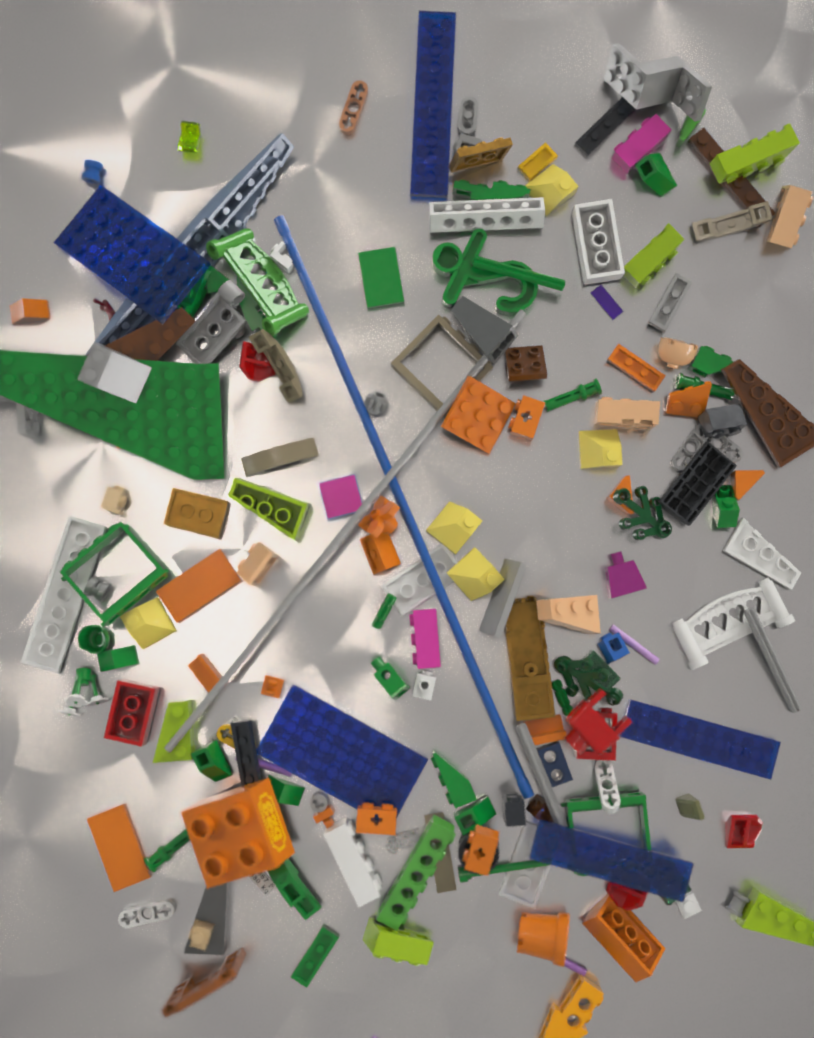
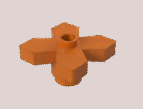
(380, 518)

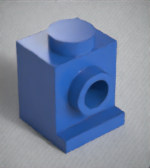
(618, 648)

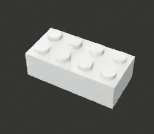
(597, 241)
(353, 862)

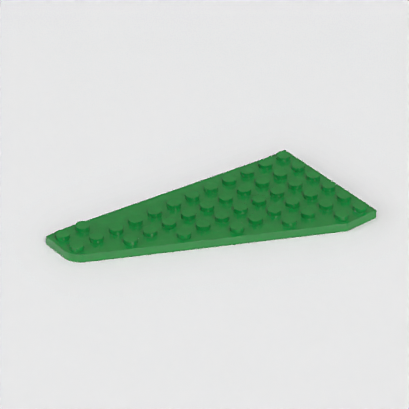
(171, 423)

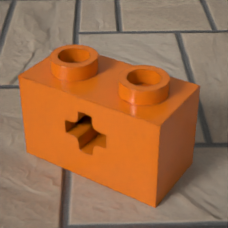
(534, 410)
(366, 822)
(476, 860)

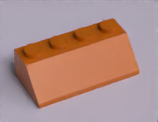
(624, 938)

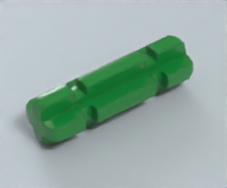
(384, 611)
(562, 696)

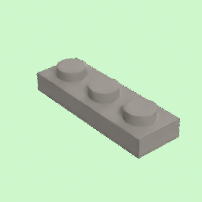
(670, 302)

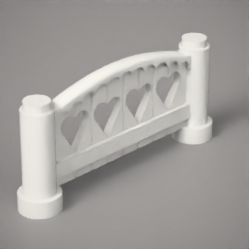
(696, 646)

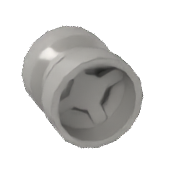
(97, 589)

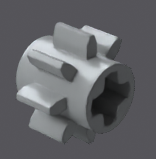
(376, 402)

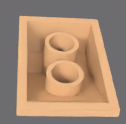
(257, 564)

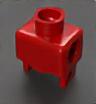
(590, 727)

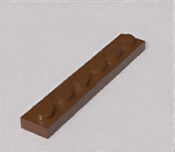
(741, 187)

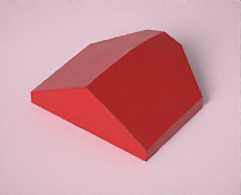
(254, 365)
(742, 830)
(626, 897)

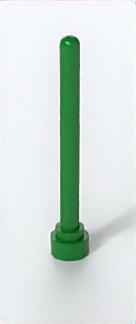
(464, 875)

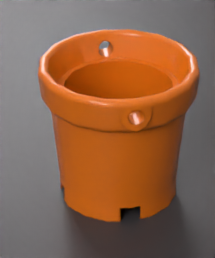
(544, 936)

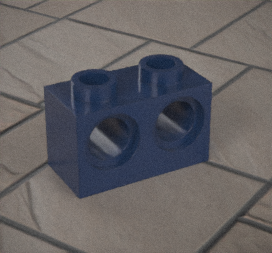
(557, 762)

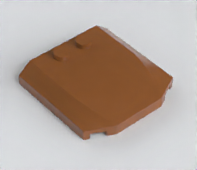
(189, 993)

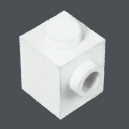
(424, 685)

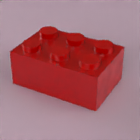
(131, 712)

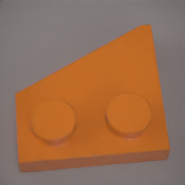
(690, 401)

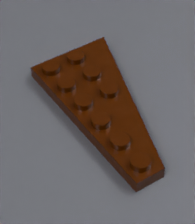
(154, 338)
(774, 418)

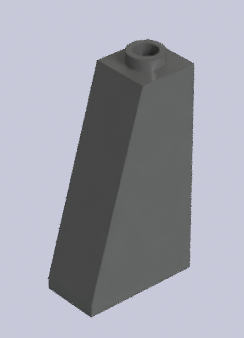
(486, 329)
(213, 909)

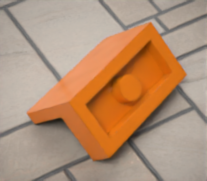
(380, 552)
(204, 671)
(546, 729)

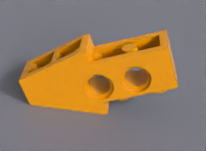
(557, 1023)

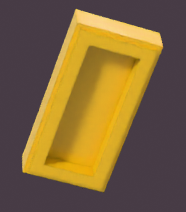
(537, 162)

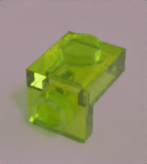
(189, 137)

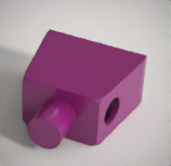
(622, 577)

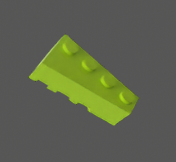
(755, 155)
(276, 508)
(776, 919)

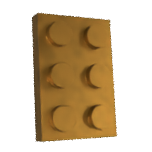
(480, 154)
(195, 512)

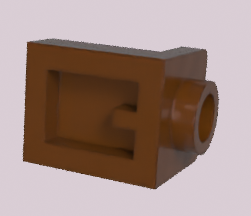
(539, 808)

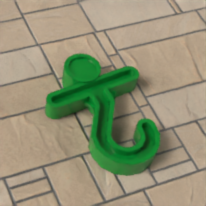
(451, 262)

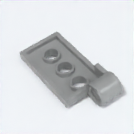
(226, 298)

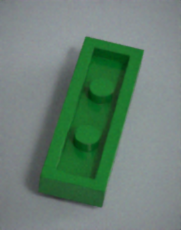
(314, 956)

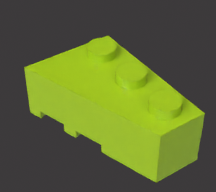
(652, 256)
(398, 944)

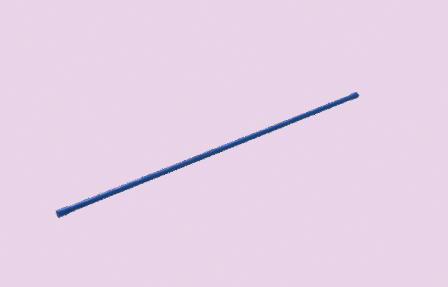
(522, 780)

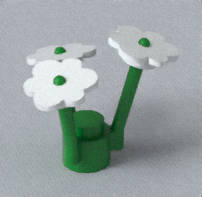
(82, 678)

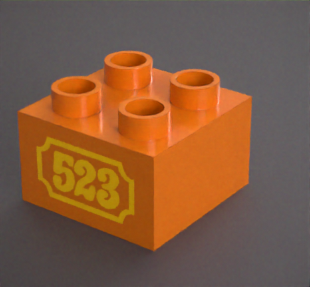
(238, 833)

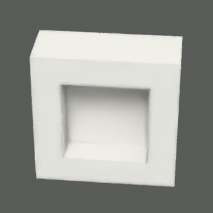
(690, 905)

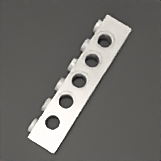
(486, 214)

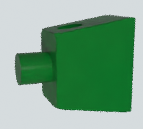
(395, 685)

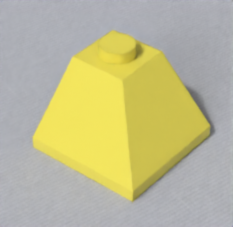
(554, 186)
(600, 449)
(454, 526)
(475, 575)
(148, 623)

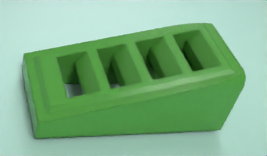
(686, 130)

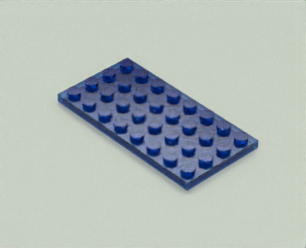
(132, 254)
(340, 753)

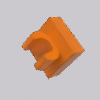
(272, 686)
(325, 816)

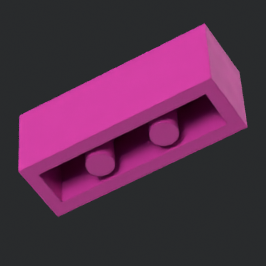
(641, 142)
(425, 638)

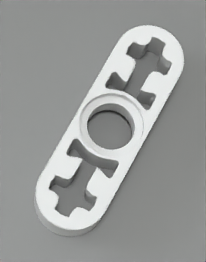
(604, 793)
(161, 915)

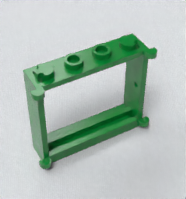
(134, 594)
(594, 803)

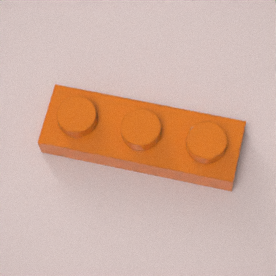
(636, 367)

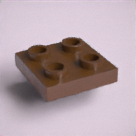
(525, 363)

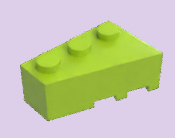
(176, 715)

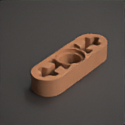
(355, 116)

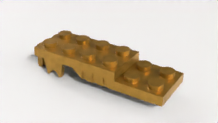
(528, 662)

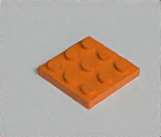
(478, 414)

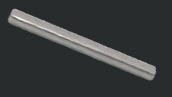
(772, 660)
(540, 774)

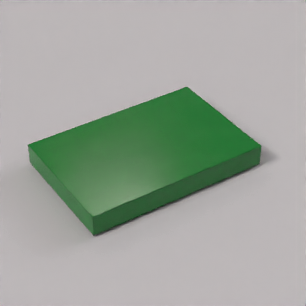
(381, 277)

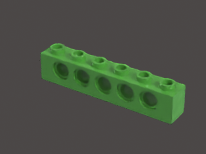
(435, 829)

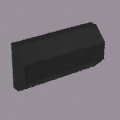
(697, 484)

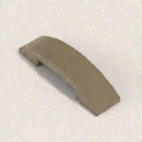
(732, 223)
(280, 362)
(279, 456)
(444, 872)

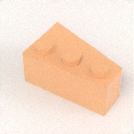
(789, 216)
(627, 413)
(575, 613)

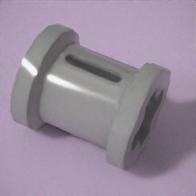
(313, 802)
(737, 904)

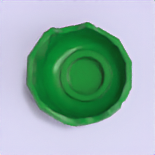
(93, 638)

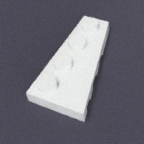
(753, 550)

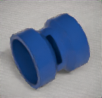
(92, 171)

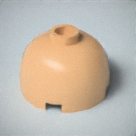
(676, 352)

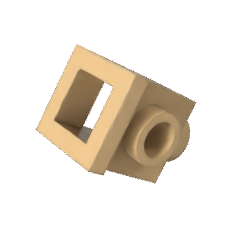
(114, 499)
(200, 934)

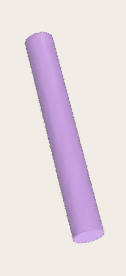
(635, 645)

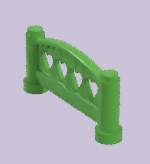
(277, 315)

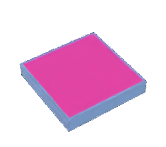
(340, 496)

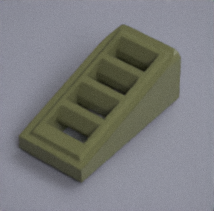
(690, 807)

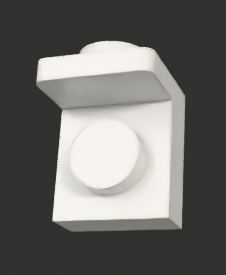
(284, 260)

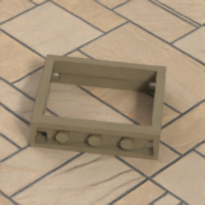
(417, 385)

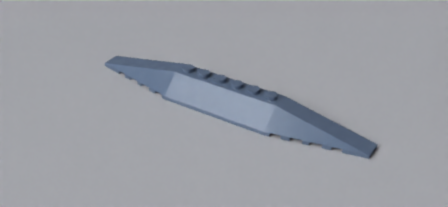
(219, 218)

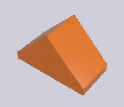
(29, 310)
(743, 480)
(623, 483)

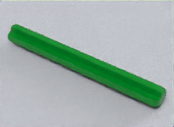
(519, 273)

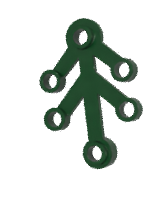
(644, 514)
(585, 679)

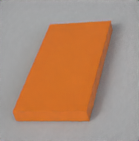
(198, 585)
(119, 847)

